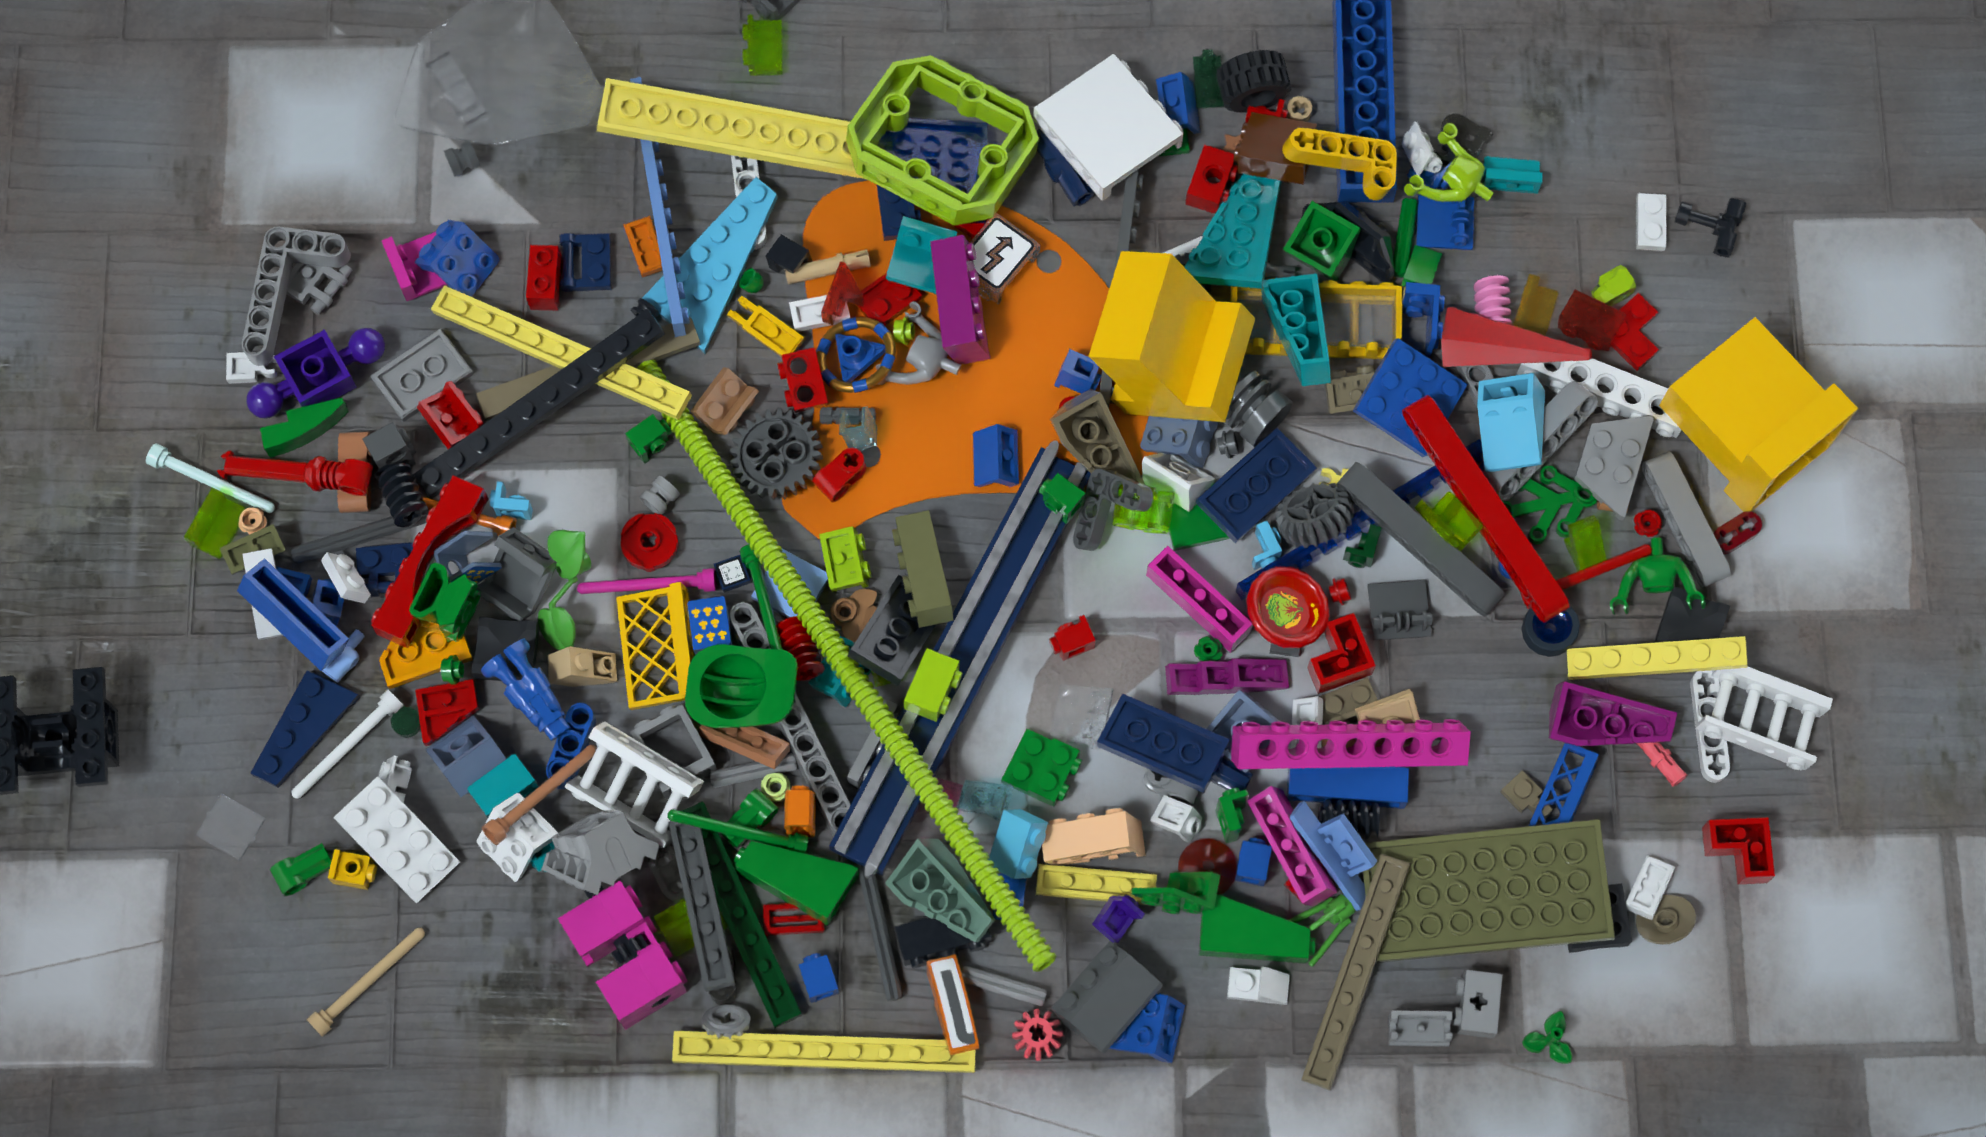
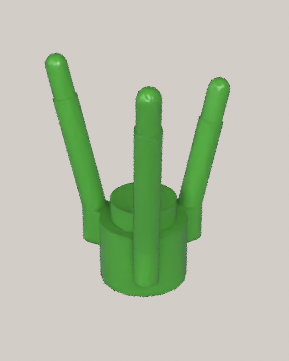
(1336, 911)

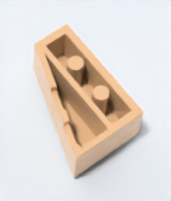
(1093, 837)

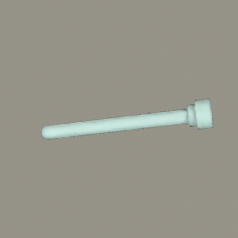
(160, 457)

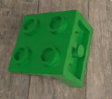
(1184, 892)

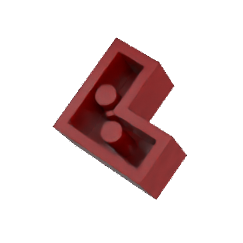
(1348, 656)
(1746, 840)

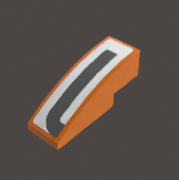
(952, 1004)

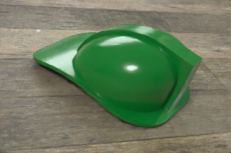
(740, 686)

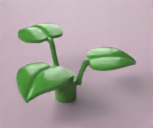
(569, 552)

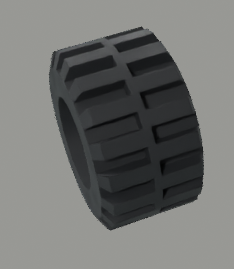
(1253, 80)

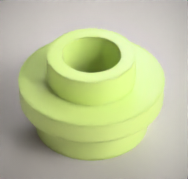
(773, 778)

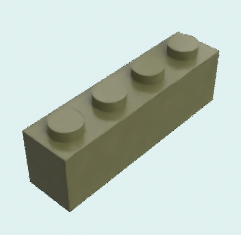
(924, 569)

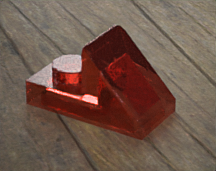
(842, 289)

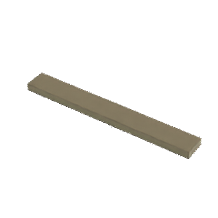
(502, 396)
(1355, 972)

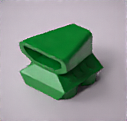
(446, 601)

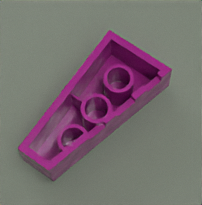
(959, 300)

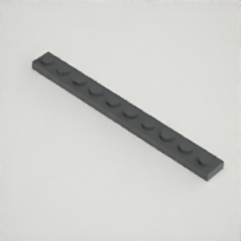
(1127, 235)

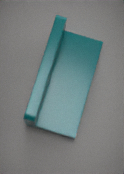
(1512, 175)
(502, 783)

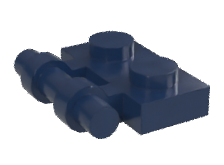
(380, 562)

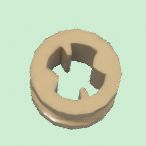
(1300, 102)

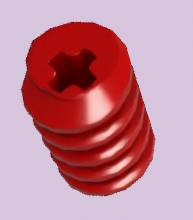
(798, 643)

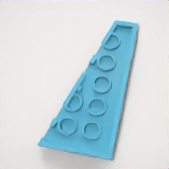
(717, 261)

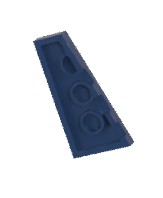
(306, 719)

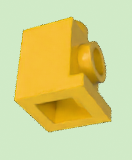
(360, 878)

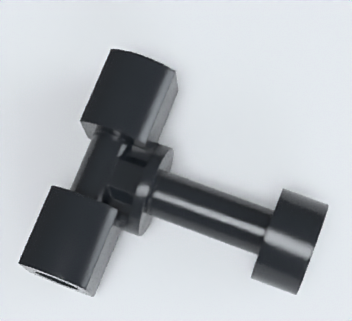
(1722, 226)

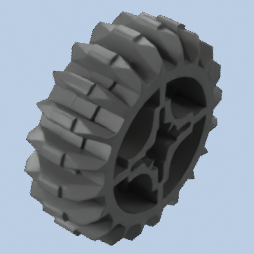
(1314, 515)

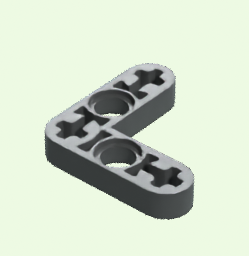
(1089, 536)

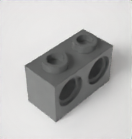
(390, 446)

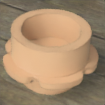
(249, 514)

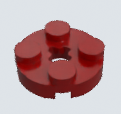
(650, 557)

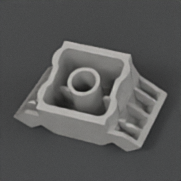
(597, 851)

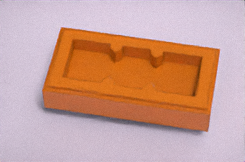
(644, 245)

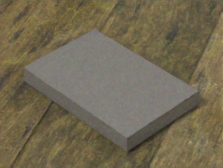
(421, 373)

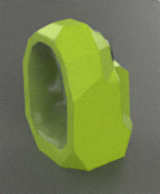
(1614, 286)

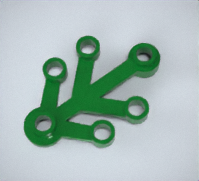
(1551, 503)

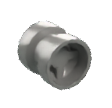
(659, 495)

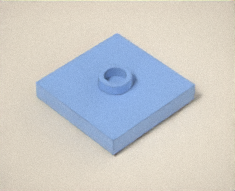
(813, 577)

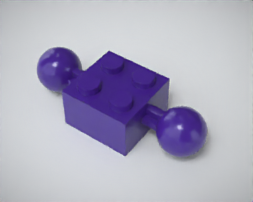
(315, 371)

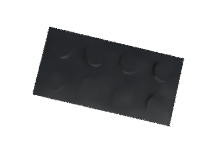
(891, 636)

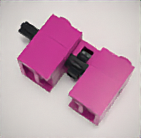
(615, 926)

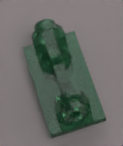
(1206, 83)

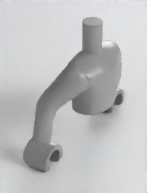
(925, 354)

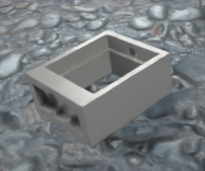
(667, 716)

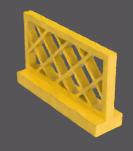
(680, 636)

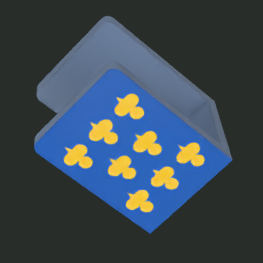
(456, 552)
(709, 623)

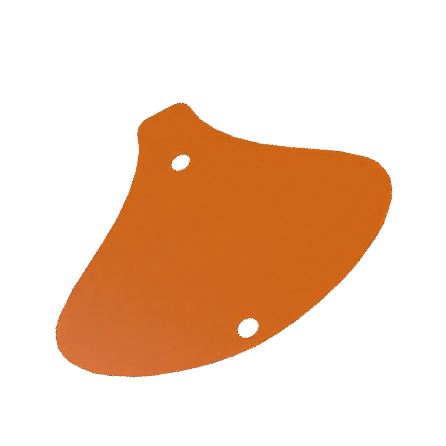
(931, 424)

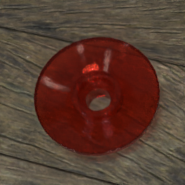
(1215, 852)

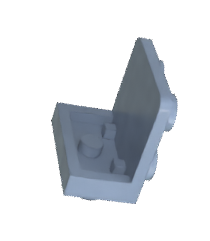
(1179, 437)

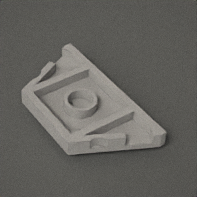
(1613, 460)

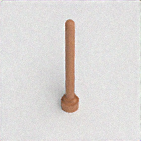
(497, 829)

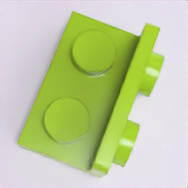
(845, 559)

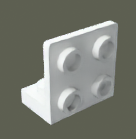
(522, 841)

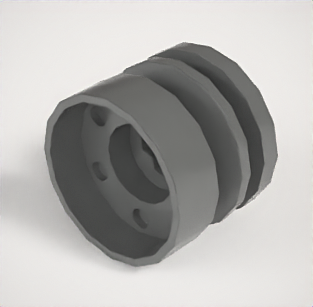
(1255, 409)

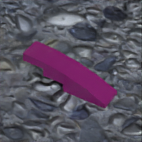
(1227, 677)

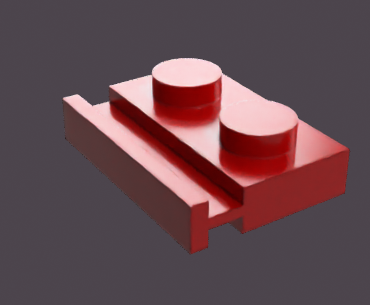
(887, 299)

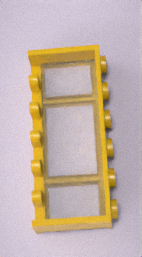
(1356, 316)

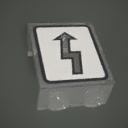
(1001, 255)

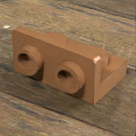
(724, 402)

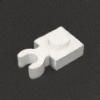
(241, 370)

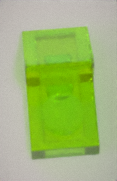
(1585, 543)

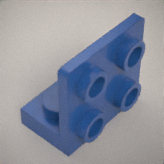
(1421, 300)
(1154, 1029)

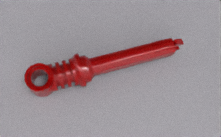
(319, 473)

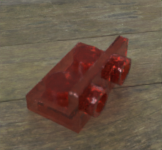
(1590, 321)

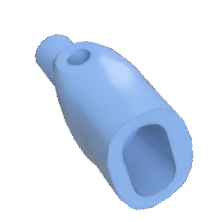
(346, 660)

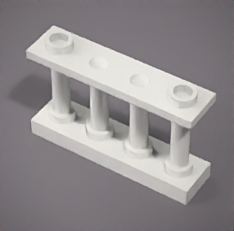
(1784, 695)
(657, 770)

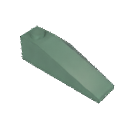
(940, 888)

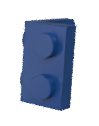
(458, 257)

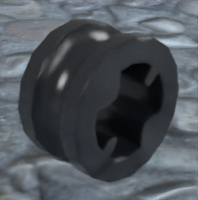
(642, 306)

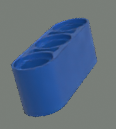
(578, 733)

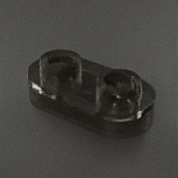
(668, 874)

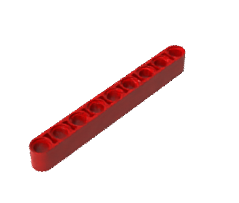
(1483, 502)

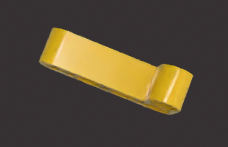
(1305, 148)

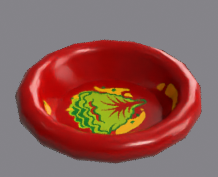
(1287, 607)

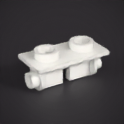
(1420, 151)
(396, 775)

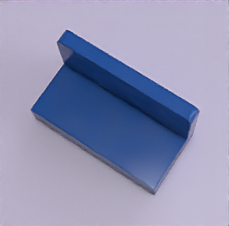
(1178, 97)
(996, 456)

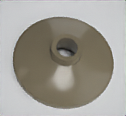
(1671, 922)

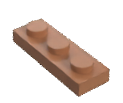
(750, 743)

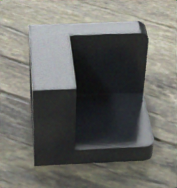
(787, 255)

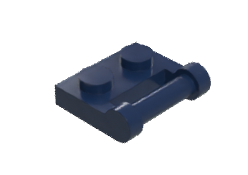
(595, 262)

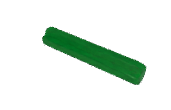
(1404, 236)

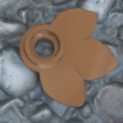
(861, 610)

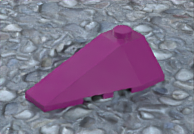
(1598, 718)

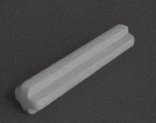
(749, 772)
(1003, 986)

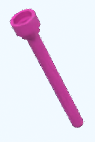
(703, 580)

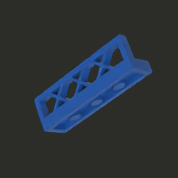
(1578, 786)

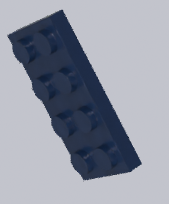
(1256, 485)
(1163, 743)

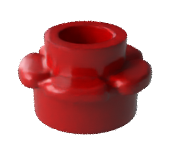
(1647, 516)
(1339, 591)

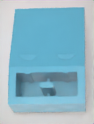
(1511, 421)

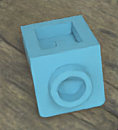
(514, 506)

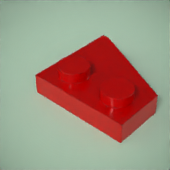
(445, 708)

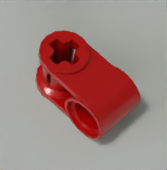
(838, 477)

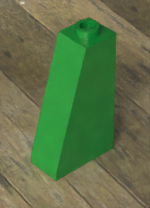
(797, 878)
(1252, 934)

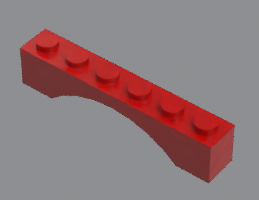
(456, 510)

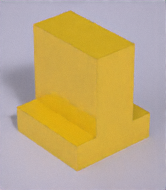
(1169, 341)
(1756, 413)

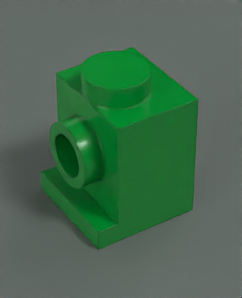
(648, 437)
(1062, 497)

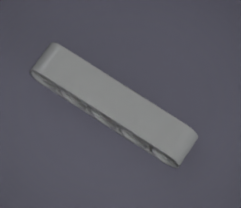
(1561, 420)
(1686, 519)

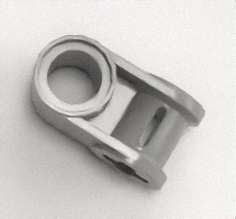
(1170, 788)

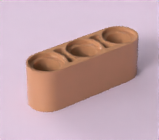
(353, 447)

